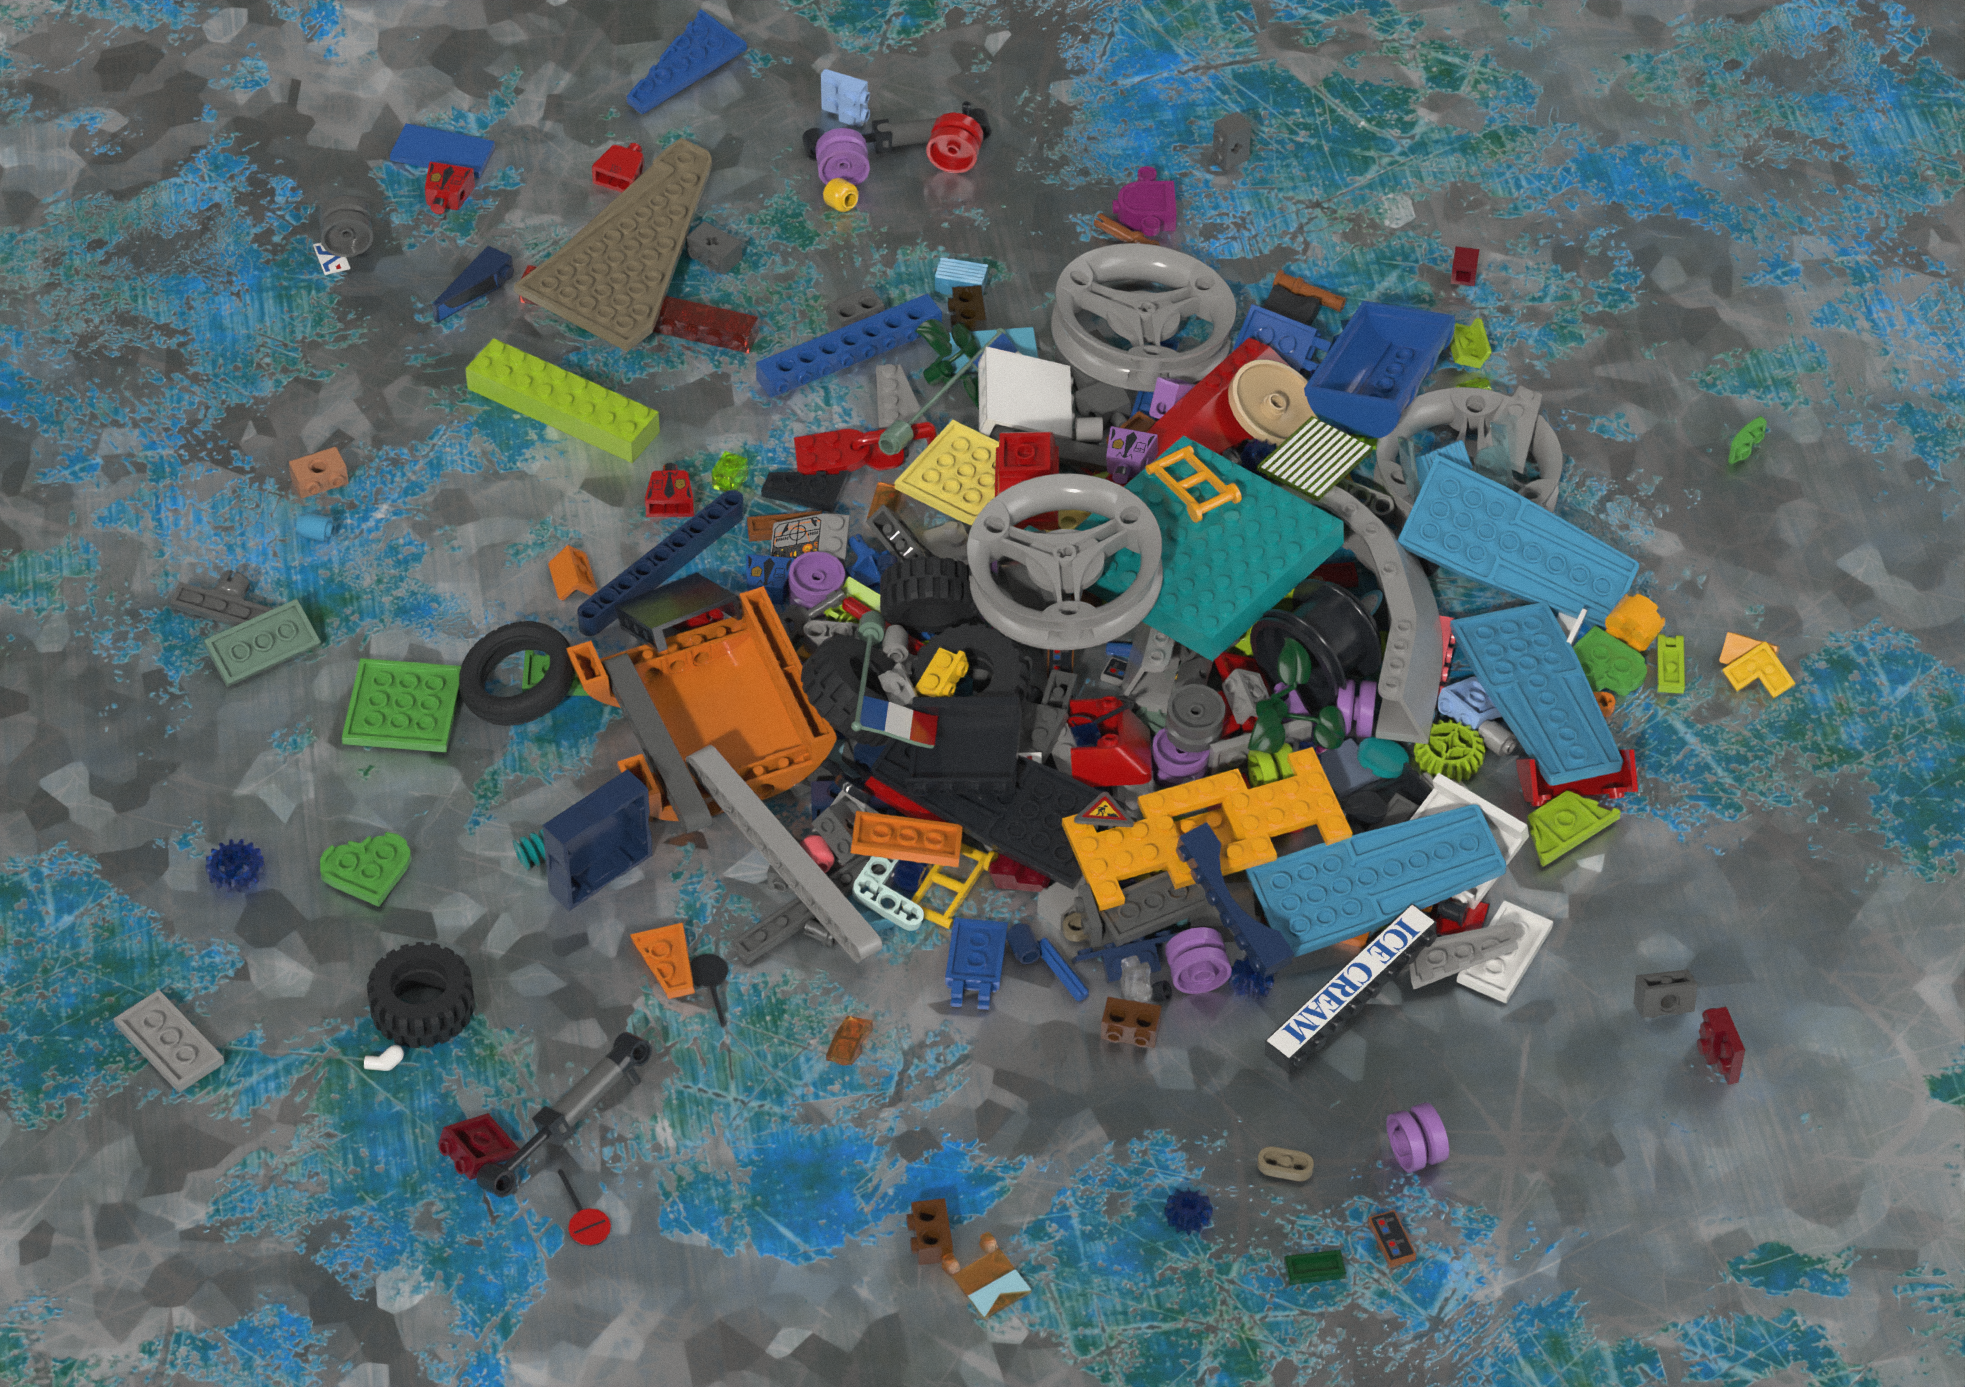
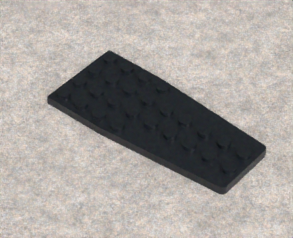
(1016, 825)

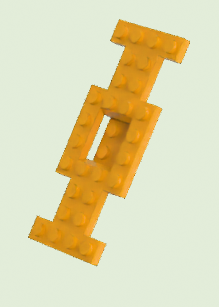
(1241, 826)

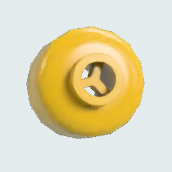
(840, 194)

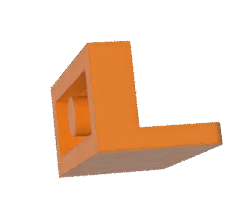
(572, 571)

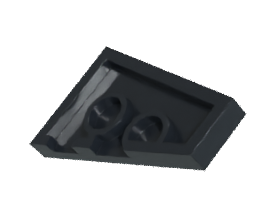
(811, 491)

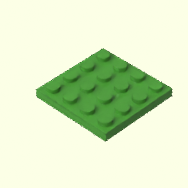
(402, 705)

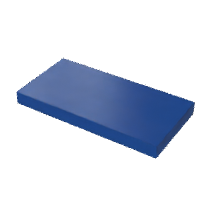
(424, 145)

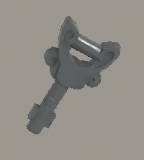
(801, 616)

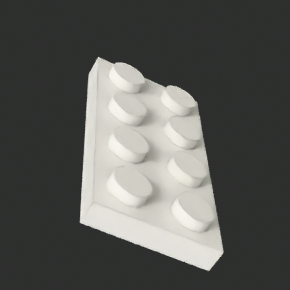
(1502, 974)

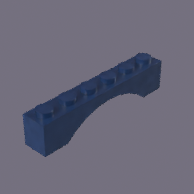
(1263, 945)

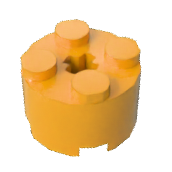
(1635, 621)

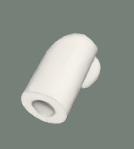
(385, 1061)

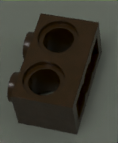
(967, 308)

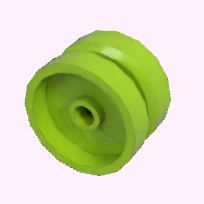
(1269, 768)

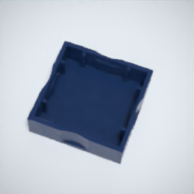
(597, 840)

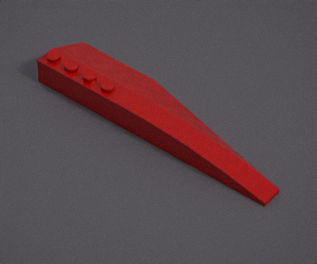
(1205, 410)

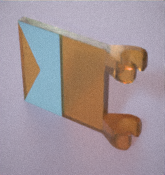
(988, 1282)

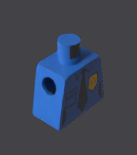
(771, 573)

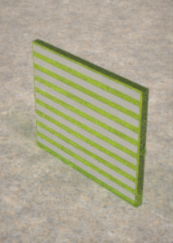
(1314, 458)

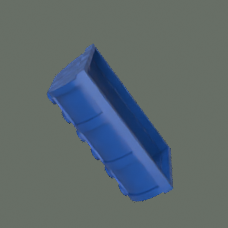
(1377, 367)

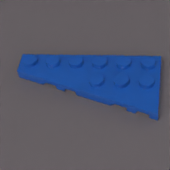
(687, 59)

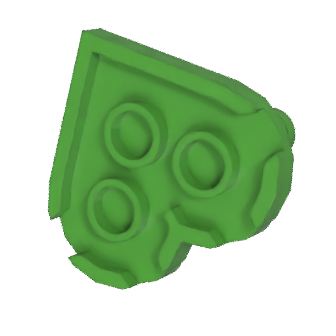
(1610, 662)
(366, 868)

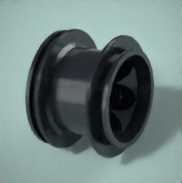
(1333, 631)

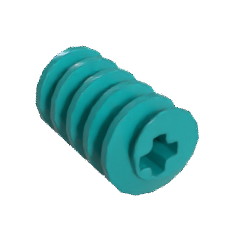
(530, 849)

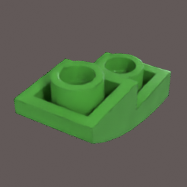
(1748, 435)

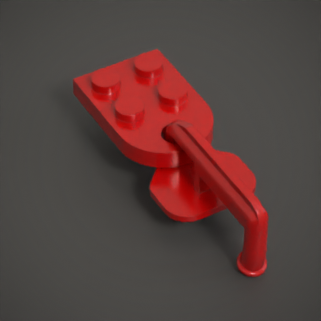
(851, 450)

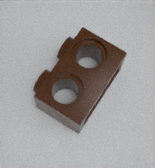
(1131, 1022)
(932, 1231)

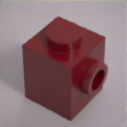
(1464, 266)

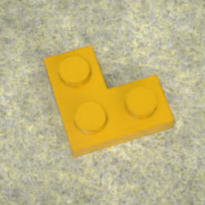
(1762, 665)

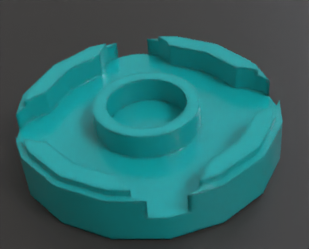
(1382, 757)

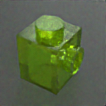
(729, 472)

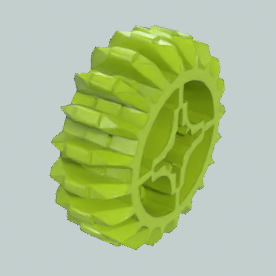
(1451, 751)

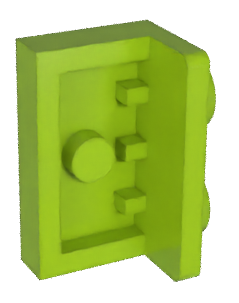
(1470, 344)

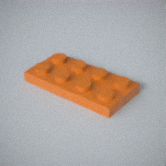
(906, 839)

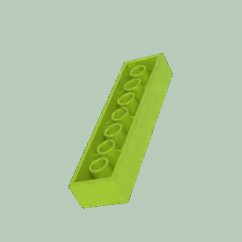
(563, 400)

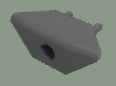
(1194, 672)

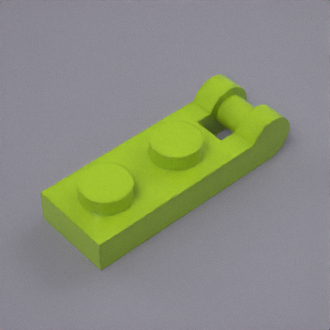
(1670, 664)

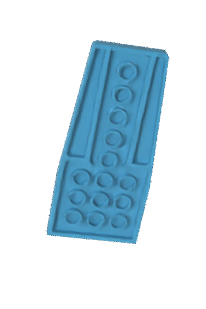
(1513, 544)
(1539, 690)
(1374, 876)

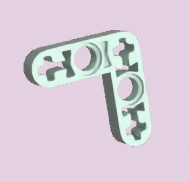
(876, 884)

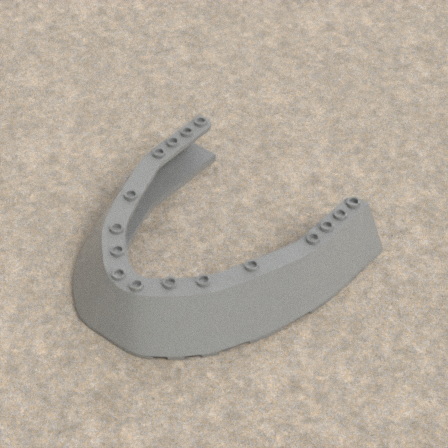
(1413, 648)

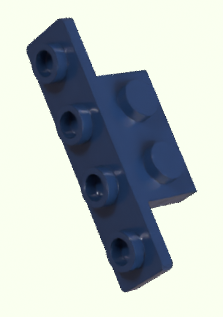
(1112, 955)

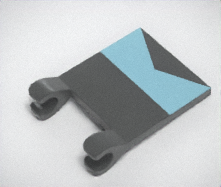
(842, 755)

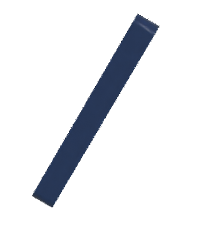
(661, 561)

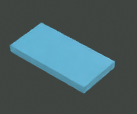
(1021, 338)

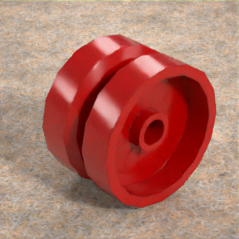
(954, 142)

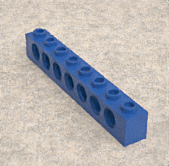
(845, 346)

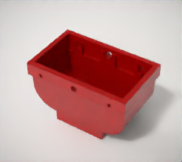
(1023, 458)

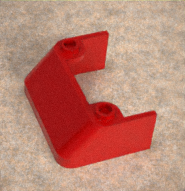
(1120, 754)
(1615, 784)

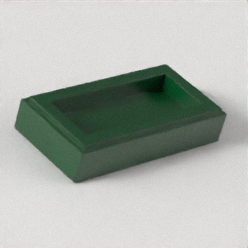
(1314, 1267)

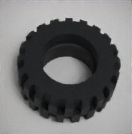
(927, 594)
(420, 1022)

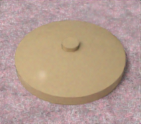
(1269, 400)

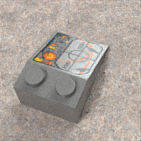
(813, 533)

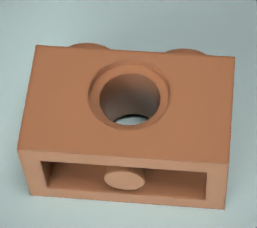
(318, 472)

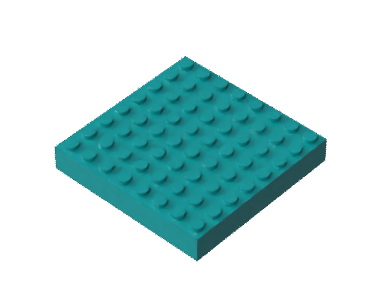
(1230, 562)

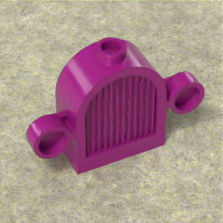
(1147, 204)

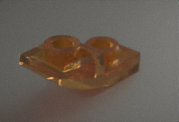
(848, 1040)

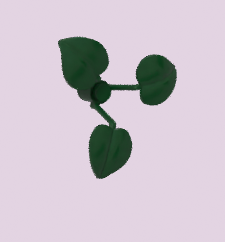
(939, 339)
(1268, 732)

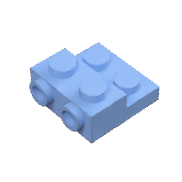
(845, 97)
(1467, 703)

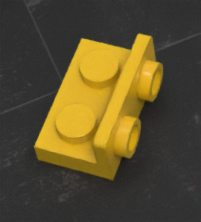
(942, 674)

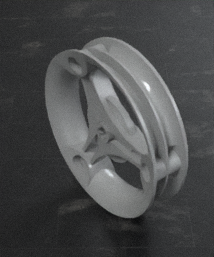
(1141, 315)
(1470, 413)
(1065, 560)

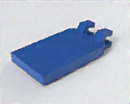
(1287, 337)
(975, 959)

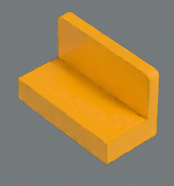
(1739, 645)

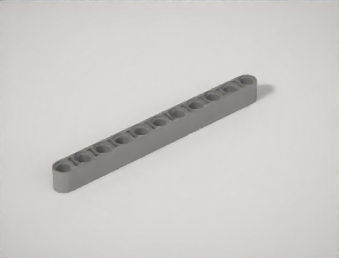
(784, 853)

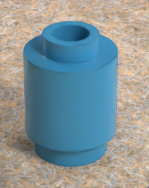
(315, 526)

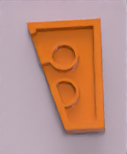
(667, 958)

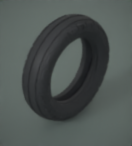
(526, 705)

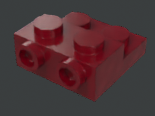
(1015, 876)
(1721, 1043)
(476, 1143)

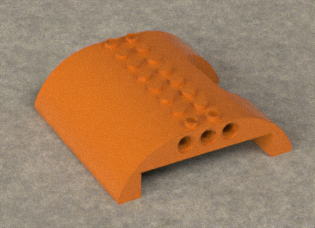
(725, 689)

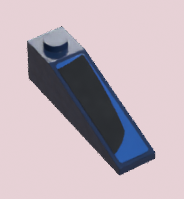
(479, 279)

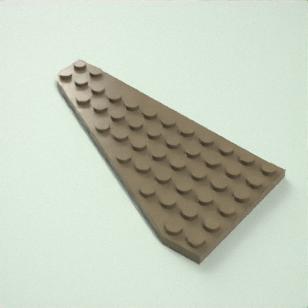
(624, 259)

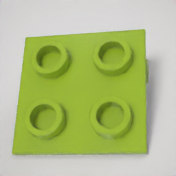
(861, 593)

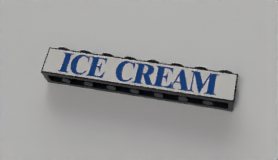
(1351, 989)

